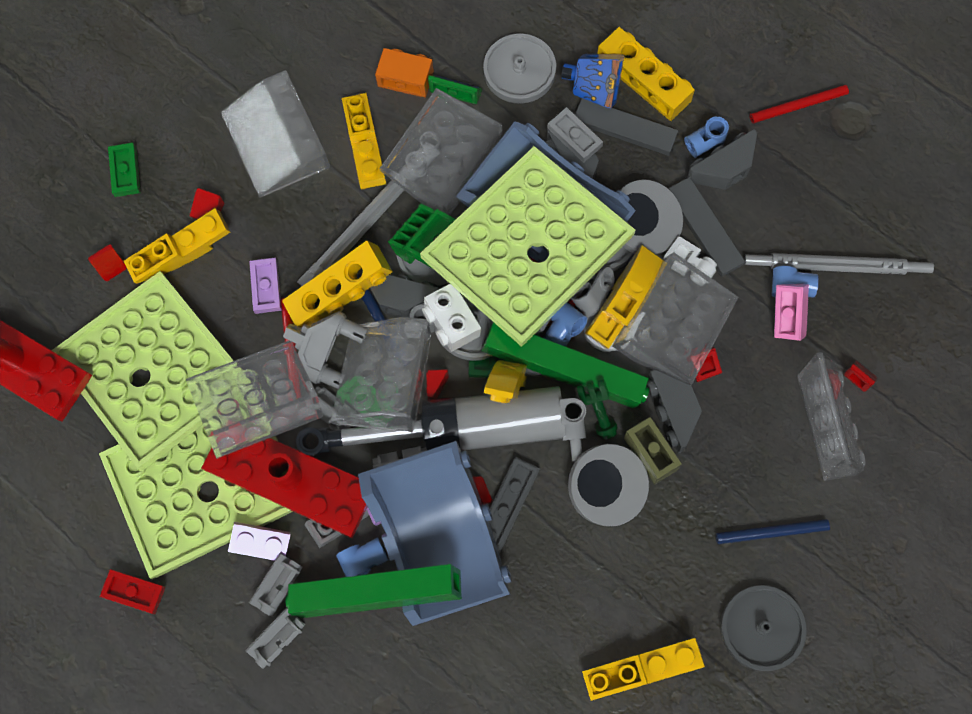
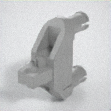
(317, 342)

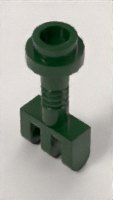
(606, 427)

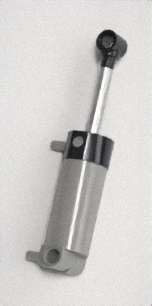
(473, 423)

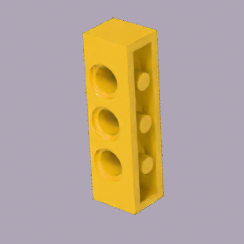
(649, 86)
(323, 286)

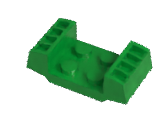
(419, 232)

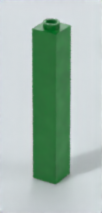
(568, 366)
(374, 591)

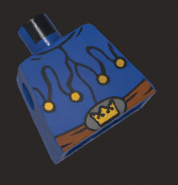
(596, 77)

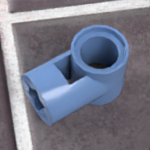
(704, 140)
(789, 275)
(566, 324)
(359, 560)

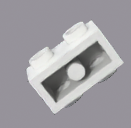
(451, 317)

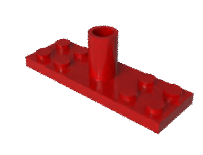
(39, 373)
(307, 488)

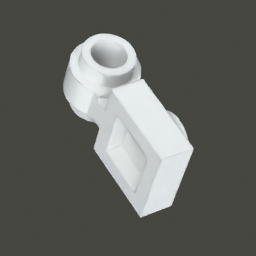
(690, 254)

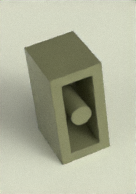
(653, 450)

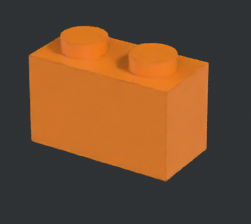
(404, 72)

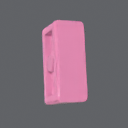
(791, 311)

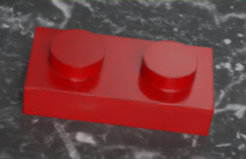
(132, 591)

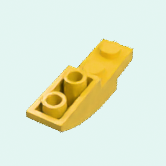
(363, 141)
(179, 249)
(626, 297)
(505, 381)
(643, 669)

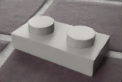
(575, 135)

